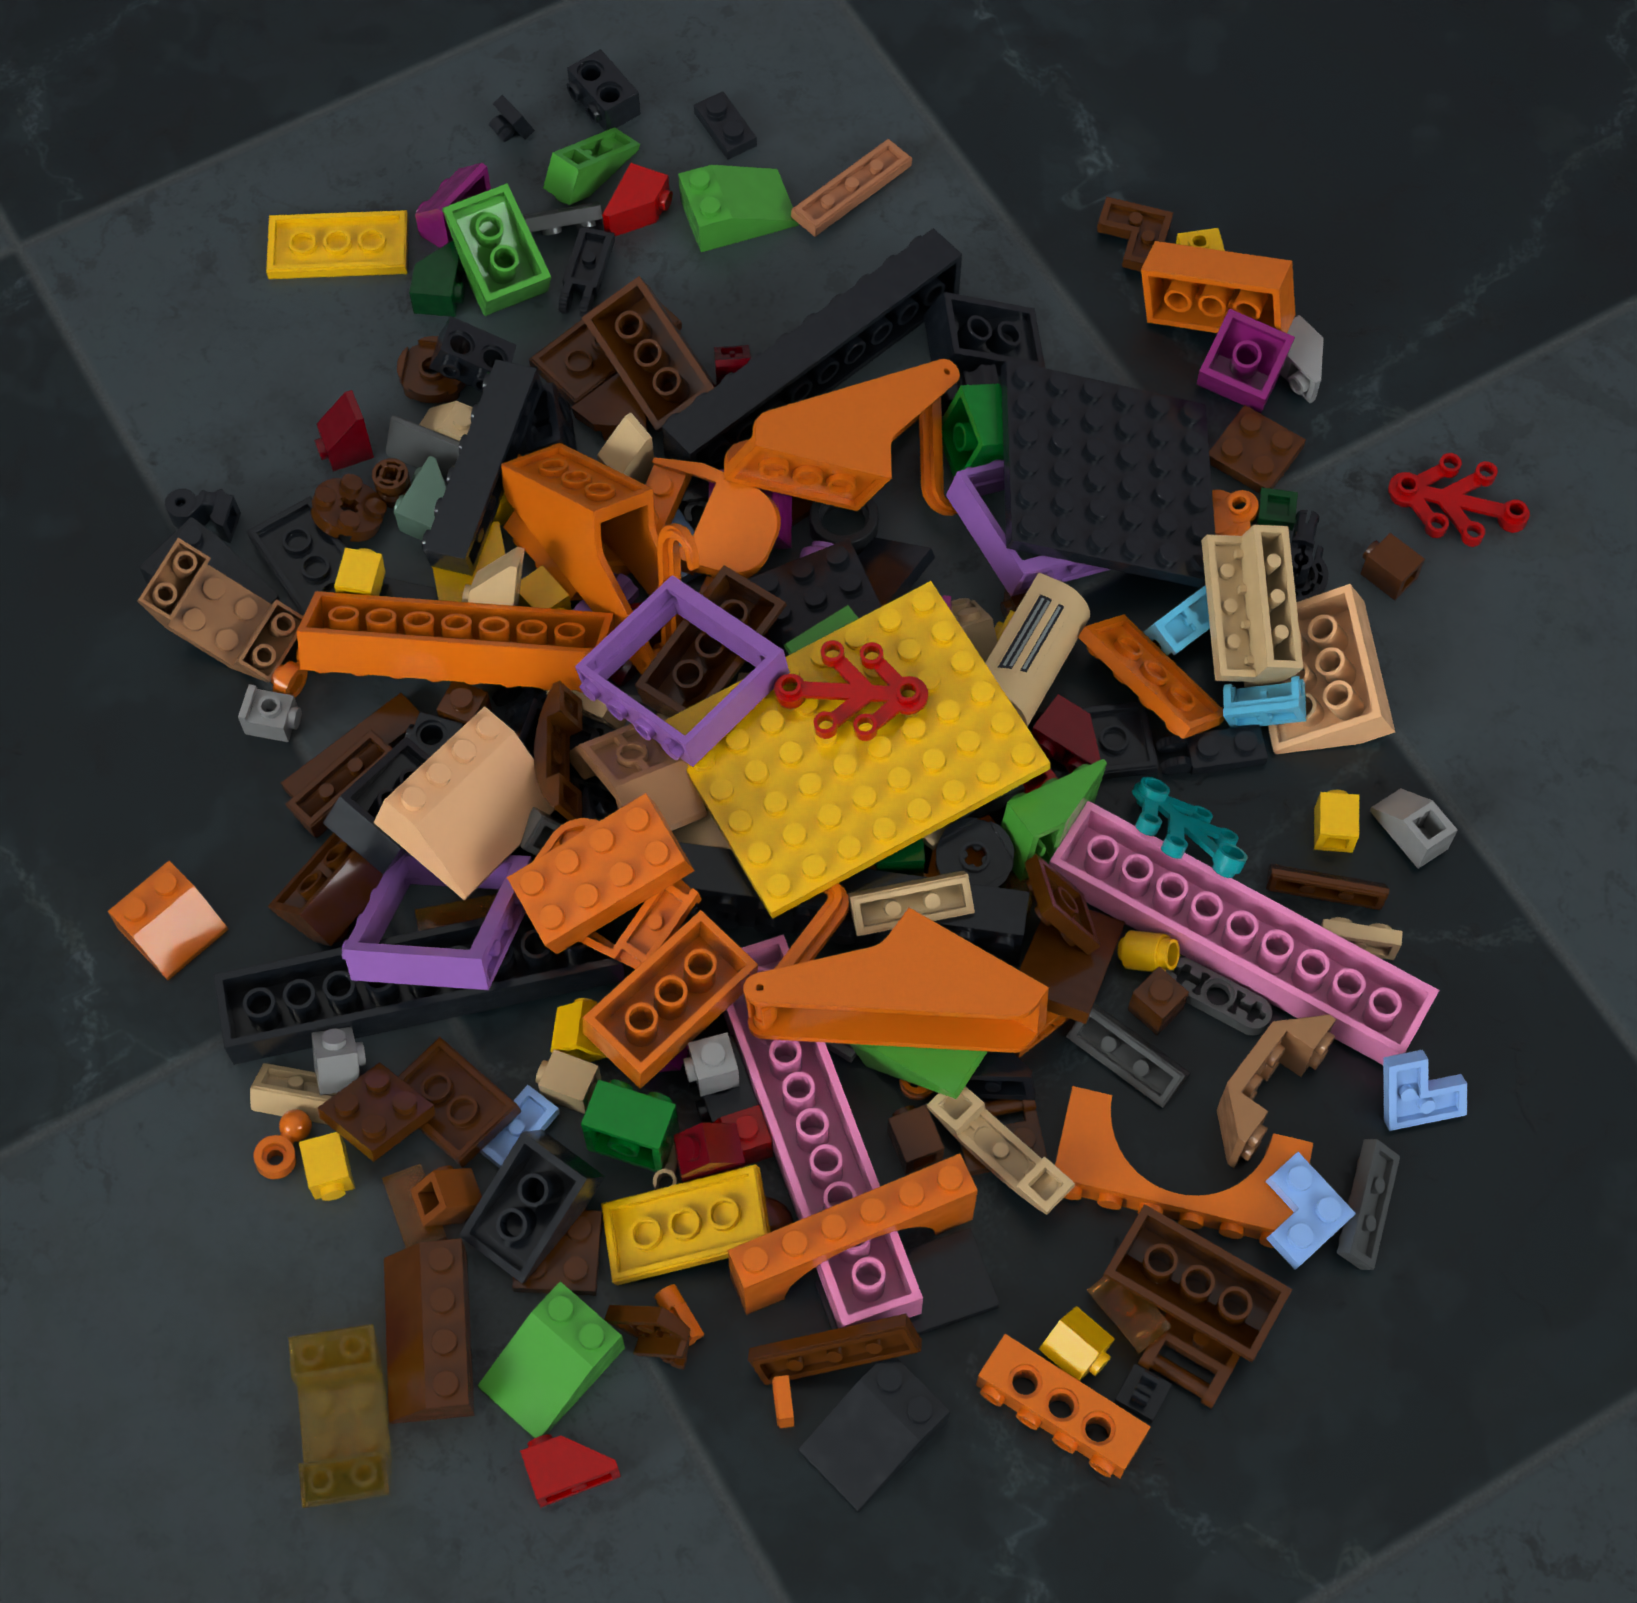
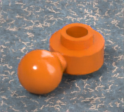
(289, 678)
(294, 1127)

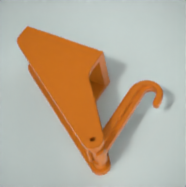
(841, 441)
(576, 499)
(906, 992)

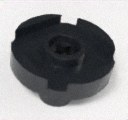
(979, 836)

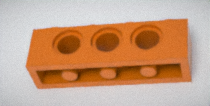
(1015, 1361)

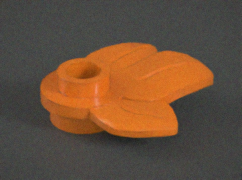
(1231, 520)

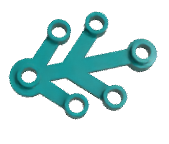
(1153, 797)

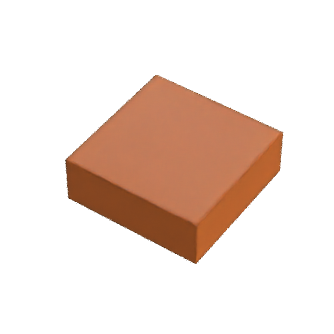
(783, 1401)

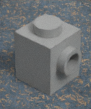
(336, 1059)
(712, 1064)

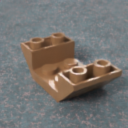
(219, 613)
(639, 766)
(1289, 1042)

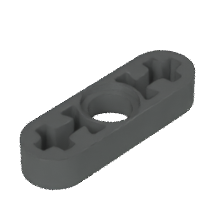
(1222, 1012)

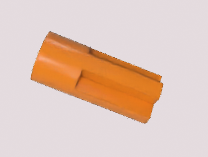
(671, 1296)

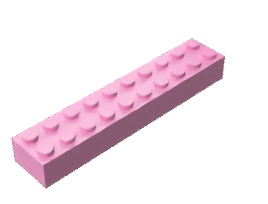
(1243, 934)
(822, 1158)

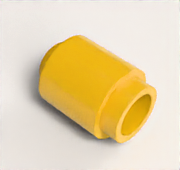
(1148, 951)

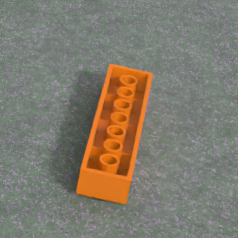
(447, 640)

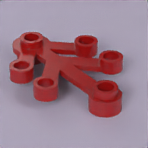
(1454, 501)
(857, 692)

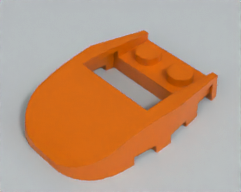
(735, 525)
(653, 923)

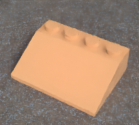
(1340, 677)
(466, 804)

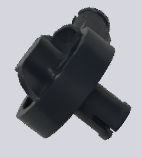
(1302, 560)

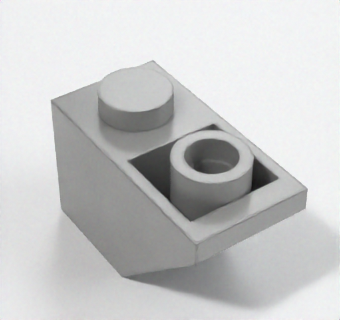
(1304, 360)
(1415, 825)

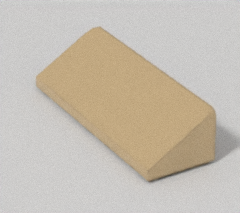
(933, 897)
(285, 1089)

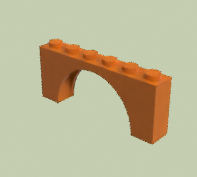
(1102, 1173)
(930, 1198)

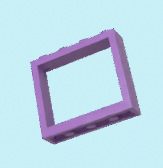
(1012, 571)
(640, 626)
(431, 965)

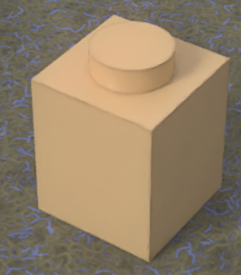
(567, 1080)

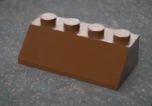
(648, 352)
(694, 663)
(328, 892)
(1198, 1282)
(428, 1332)

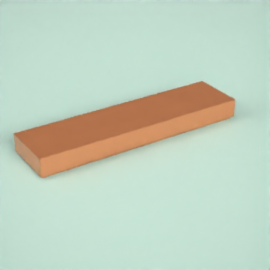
(851, 187)

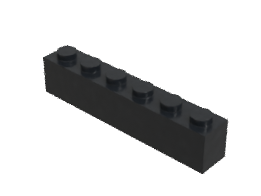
(476, 479)

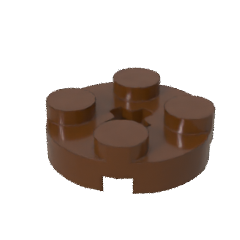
(420, 384)
(350, 493)

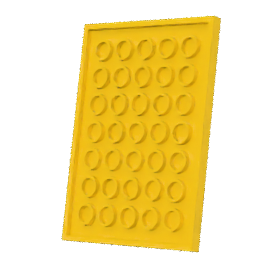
(824, 809)

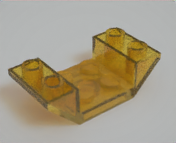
(341, 1416)

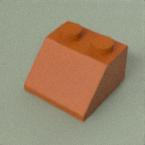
(167, 920)

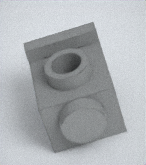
(274, 725)

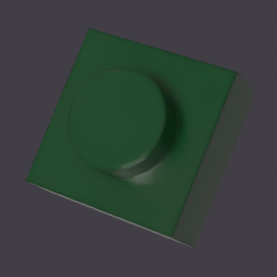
(1277, 508)

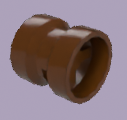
(391, 480)

